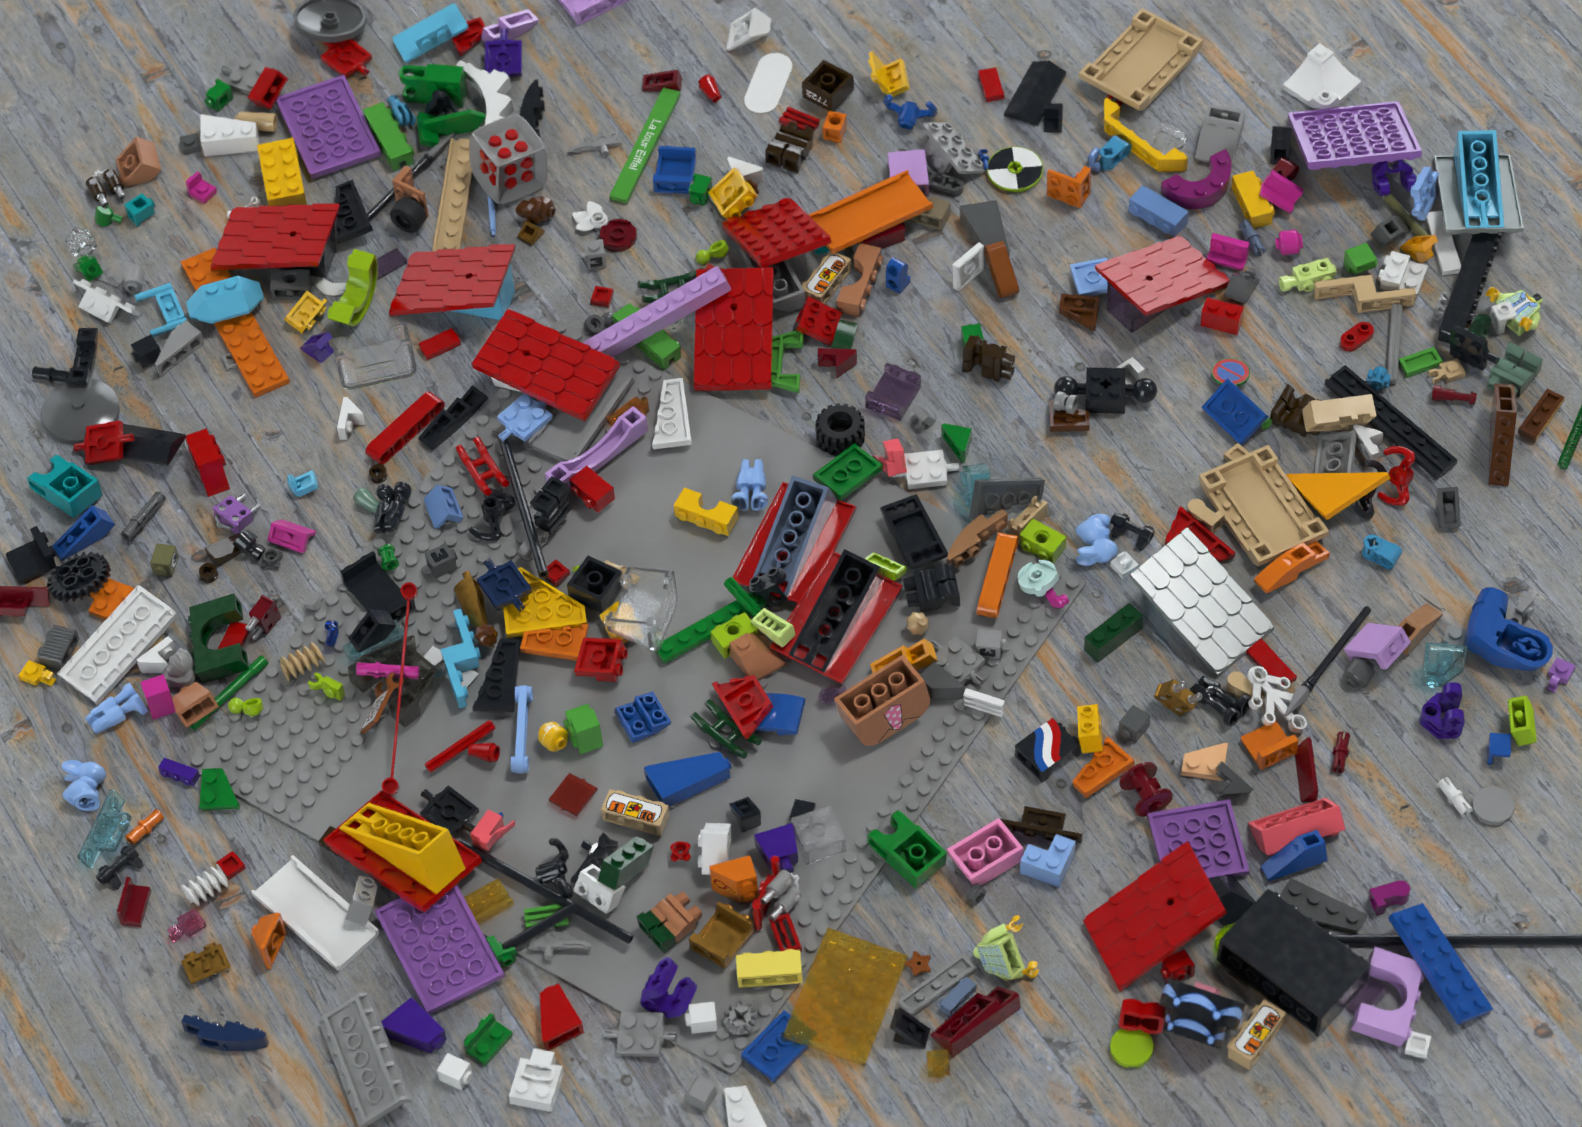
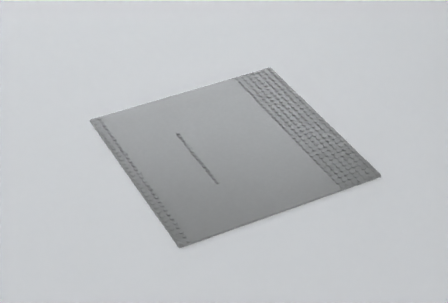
(317, 769)

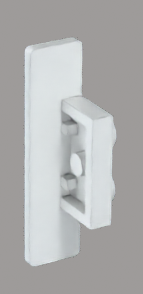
(100, 305)

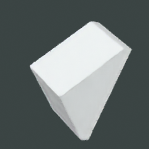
(748, 170)

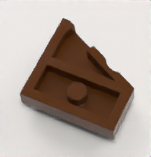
(1080, 309)
(1062, 421)

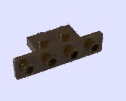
(1042, 823)

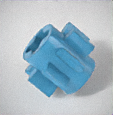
(1378, 378)

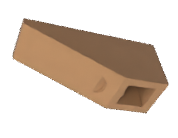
(1419, 624)

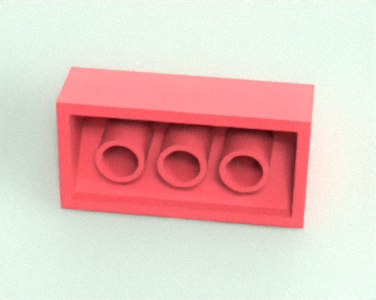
(1281, 828)

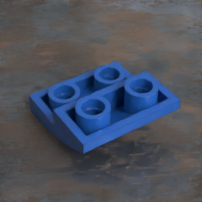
(784, 715)
(642, 717)

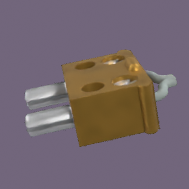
(1176, 696)

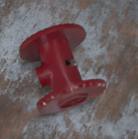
(1141, 779)

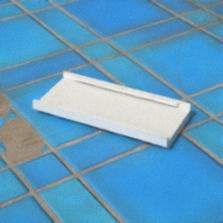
(117, 644)
(315, 914)

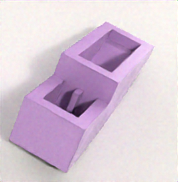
(515, 23)

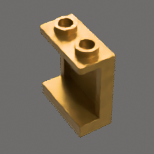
(722, 935)

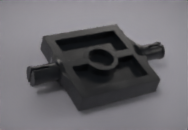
(1469, 347)
(449, 810)

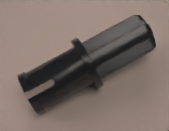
(50, 374)

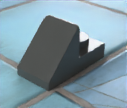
(1448, 507)
(1236, 784)

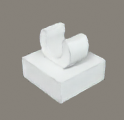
(1124, 565)

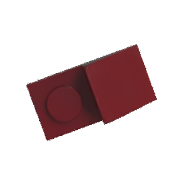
(841, 358)

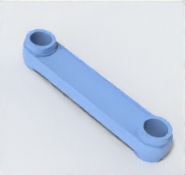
(520, 761)

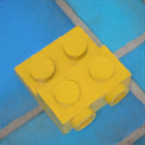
(732, 194)

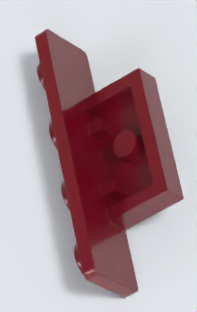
(16, 600)

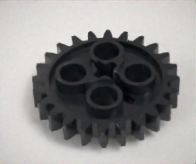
(78, 576)

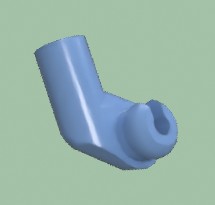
(1092, 158)

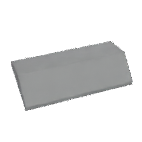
(1336, 452)

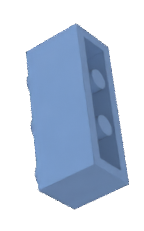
(1158, 211)

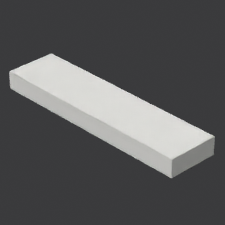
(1445, 247)

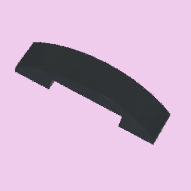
(85, 356)

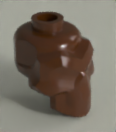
(536, 210)

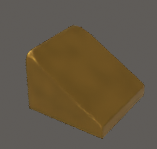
(530, 233)

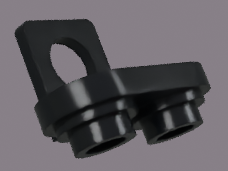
(440, 102)
(767, 583)

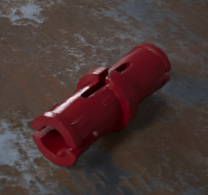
(1340, 752)

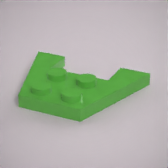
(788, 340)

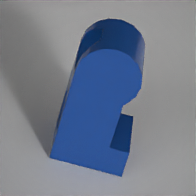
(897, 272)

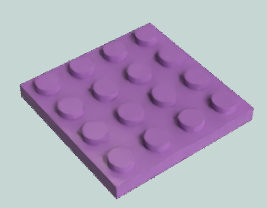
(1210, 832)

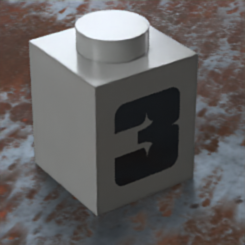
(595, 254)
(990, 643)

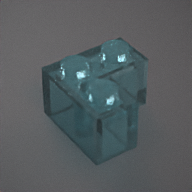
(968, 477)

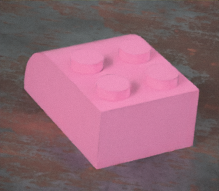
(986, 853)

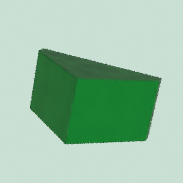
(958, 439)

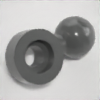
(598, 323)

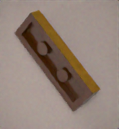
(1541, 415)

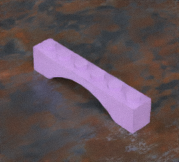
(623, 433)

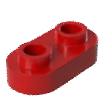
(1358, 335)

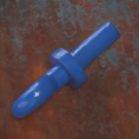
(984, 158)

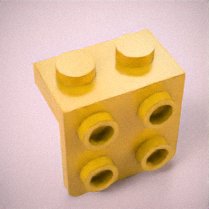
(890, 77)

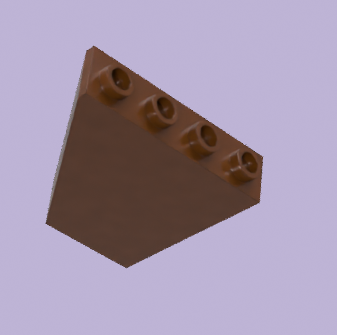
(1502, 433)

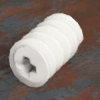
(205, 885)

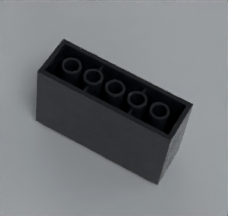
(1293, 962)

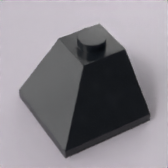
(1233, 898)

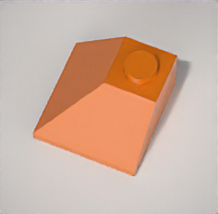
(269, 937)

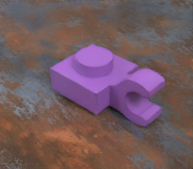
(1560, 672)

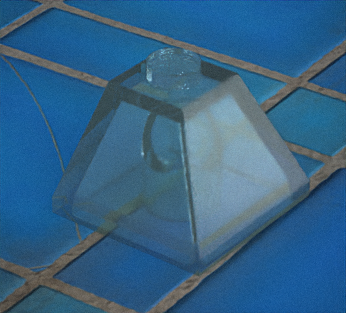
(1442, 663)

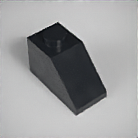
(372, 629)

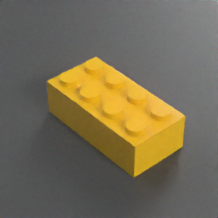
(281, 173)

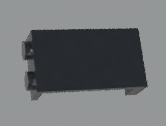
(375, 587)

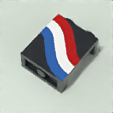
(1046, 748)

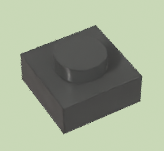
(190, 143)

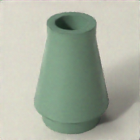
(366, 499)

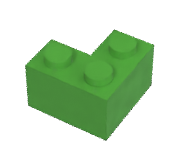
(583, 728)

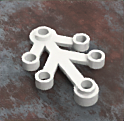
(1273, 697)

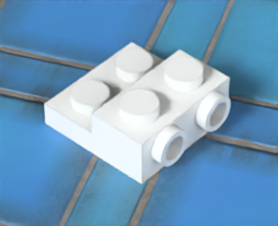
(1401, 273)

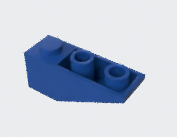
(1295, 856)

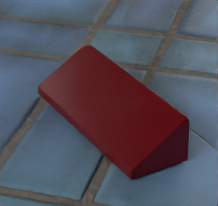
(1306, 771)

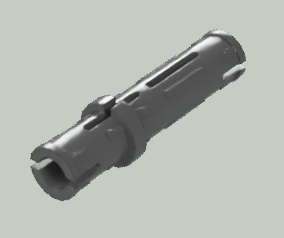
(138, 522)

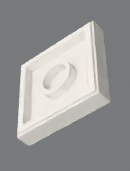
(968, 266)

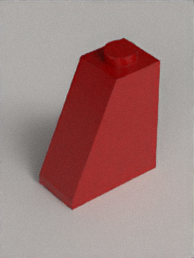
(558, 1018)

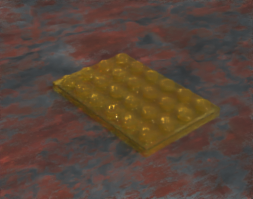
(845, 996)

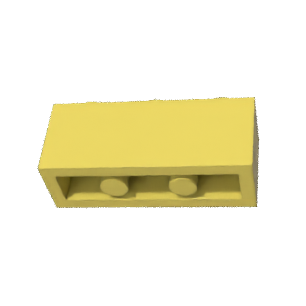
(769, 968)

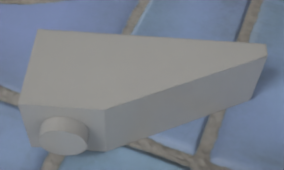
(179, 345)

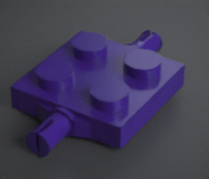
(504, 55)

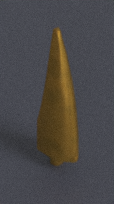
(471, 600)

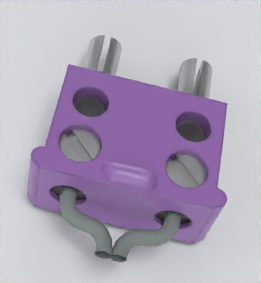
(234, 514)

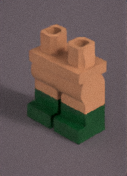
(669, 921)

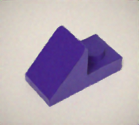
(318, 346)

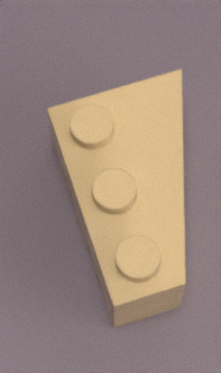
(1338, 413)

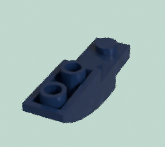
(231, 1037)

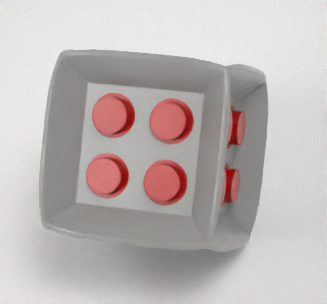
(508, 159)

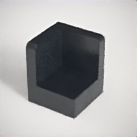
(1053, 117)

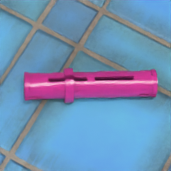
(383, 670)

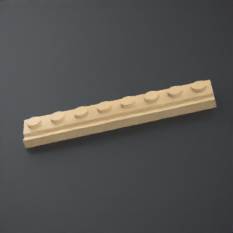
(454, 197)

